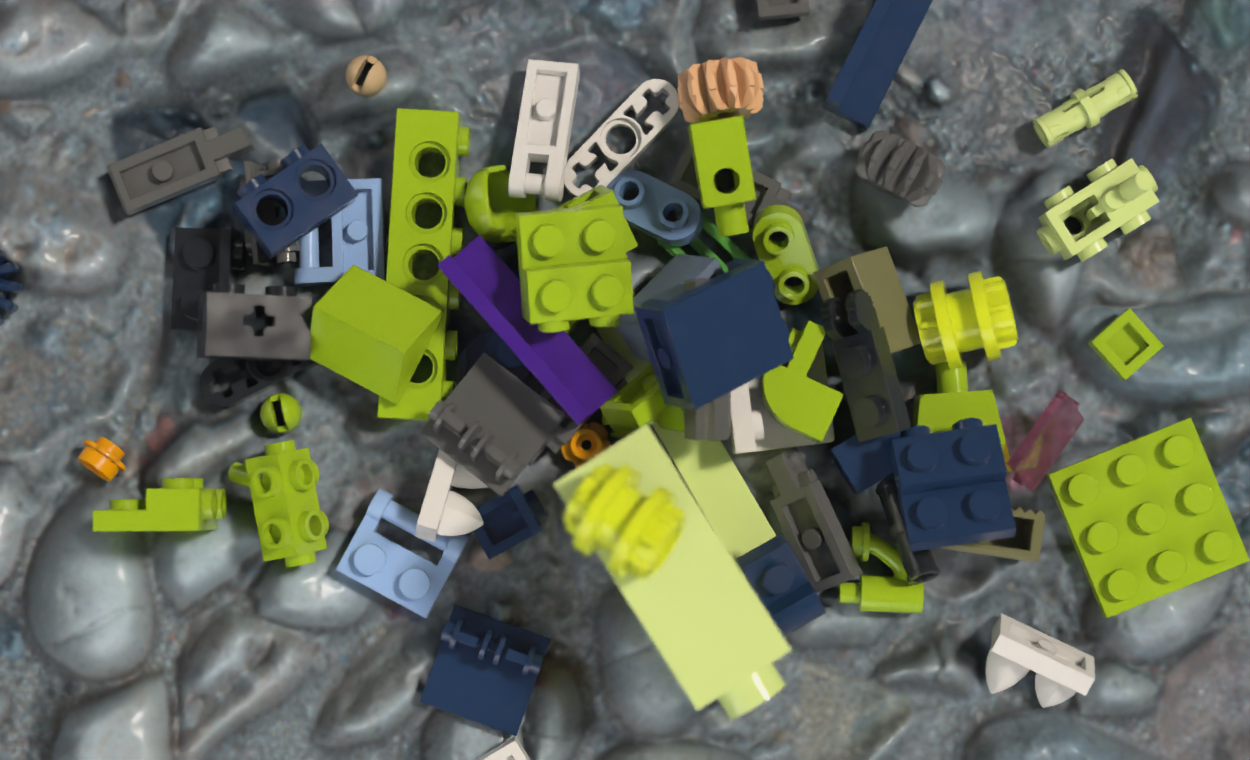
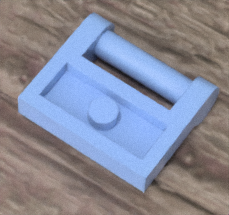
(356, 236)
(394, 568)

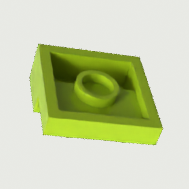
(573, 267)
(178, 506)

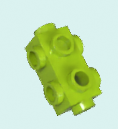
(285, 502)

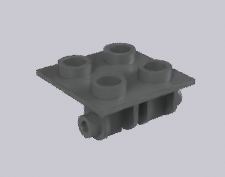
(492, 424)

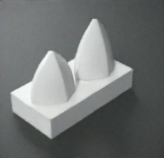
(445, 510)
(1020, 648)

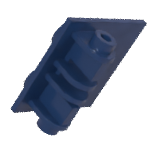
(485, 670)

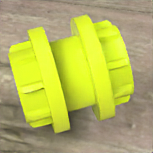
(965, 320)
(624, 521)

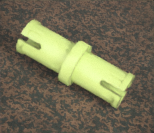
(1085, 108)

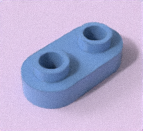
(653, 204)

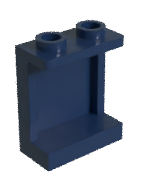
(715, 335)

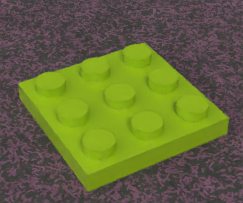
(1147, 517)

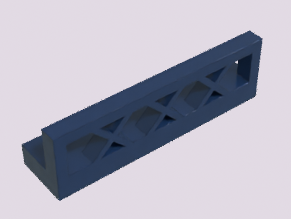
(875, 59)

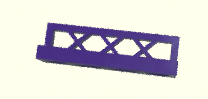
(547, 355)

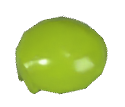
(490, 207)

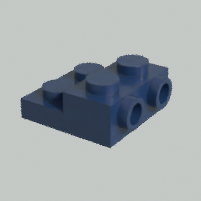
(952, 485)

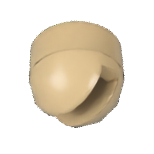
(375, 80)

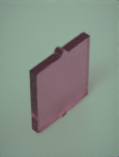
(1046, 441)

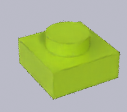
(1125, 344)

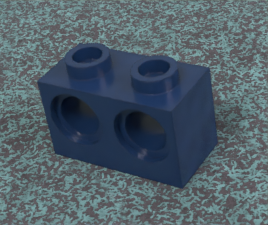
(302, 210)

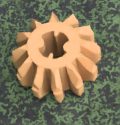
(720, 90)

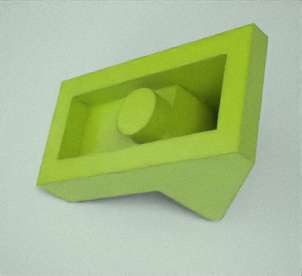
(642, 404)

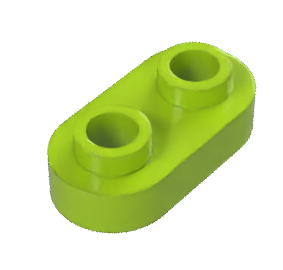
(788, 257)

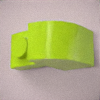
(795, 399)

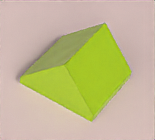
(372, 332)

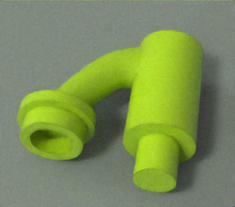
(880, 592)

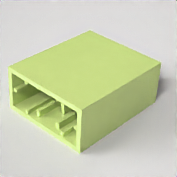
(698, 600)

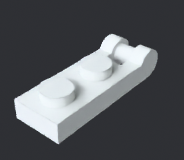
(544, 129)

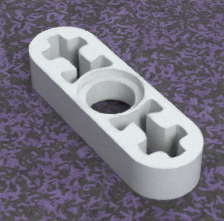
(638, 104)

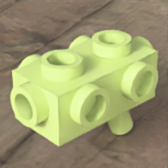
(1111, 201)

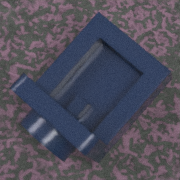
(509, 520)

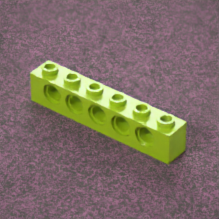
(415, 136)

